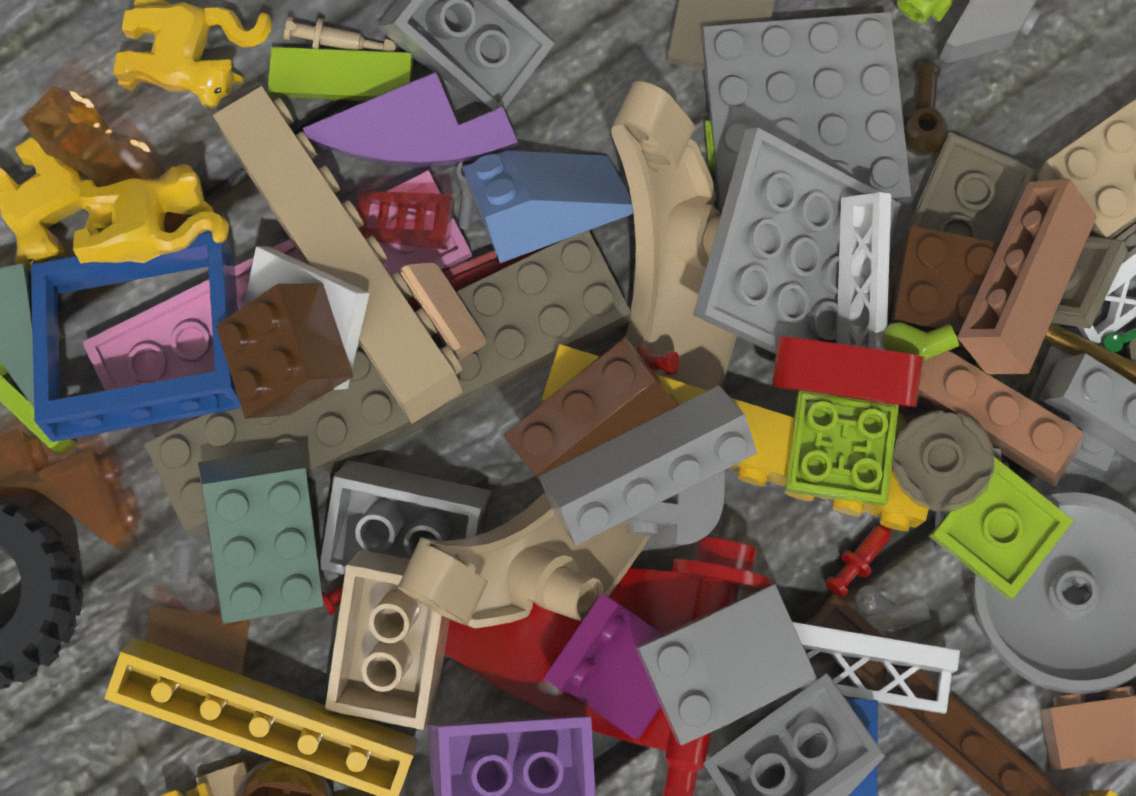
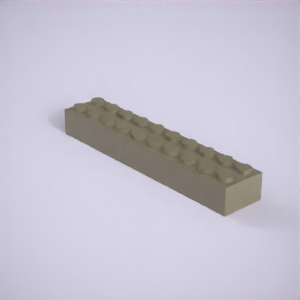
(522, 311)

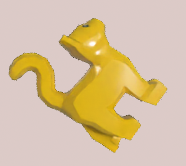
(178, 48)
(40, 204)
(137, 217)

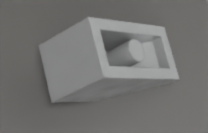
(989, 27)

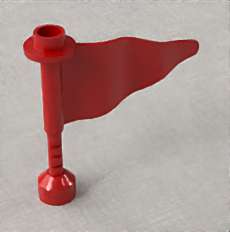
(523, 651)

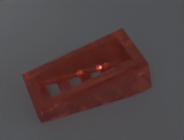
(439, 203)

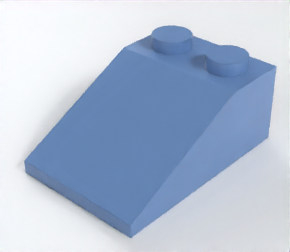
(543, 197)

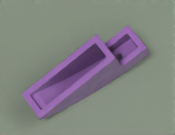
(413, 130)

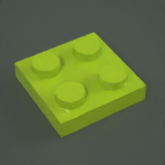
(1003, 532)

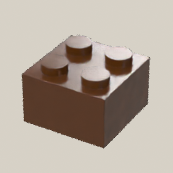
(938, 278)
(284, 350)

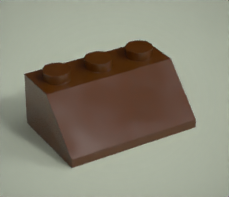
(590, 409)

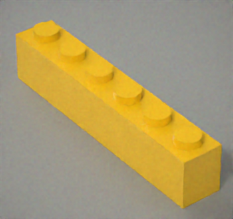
(261, 718)

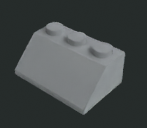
(392, 510)

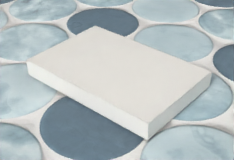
(346, 301)

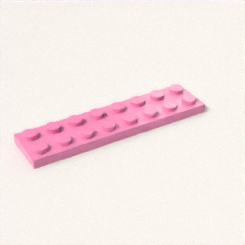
(178, 334)

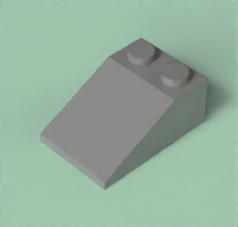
(472, 44)
(725, 664)
(800, 749)

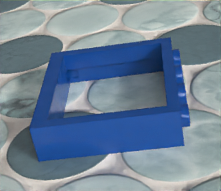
(139, 403)

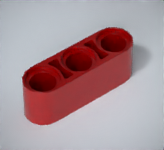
(847, 371)

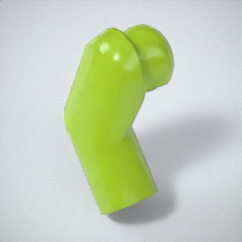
(907, 339)

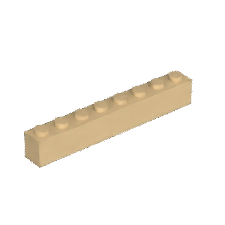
(330, 240)

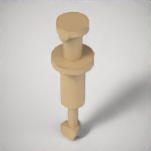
(333, 37)

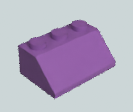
(513, 757)

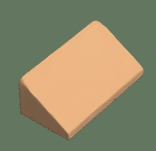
(444, 308)

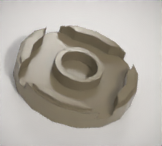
(943, 461)

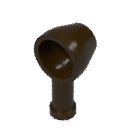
(918, 140)

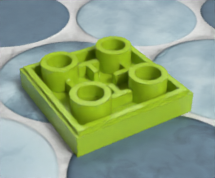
(841, 448)

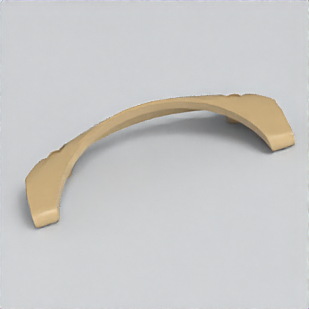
(532, 557)

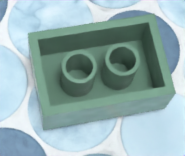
(261, 534)

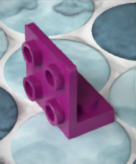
(605, 668)

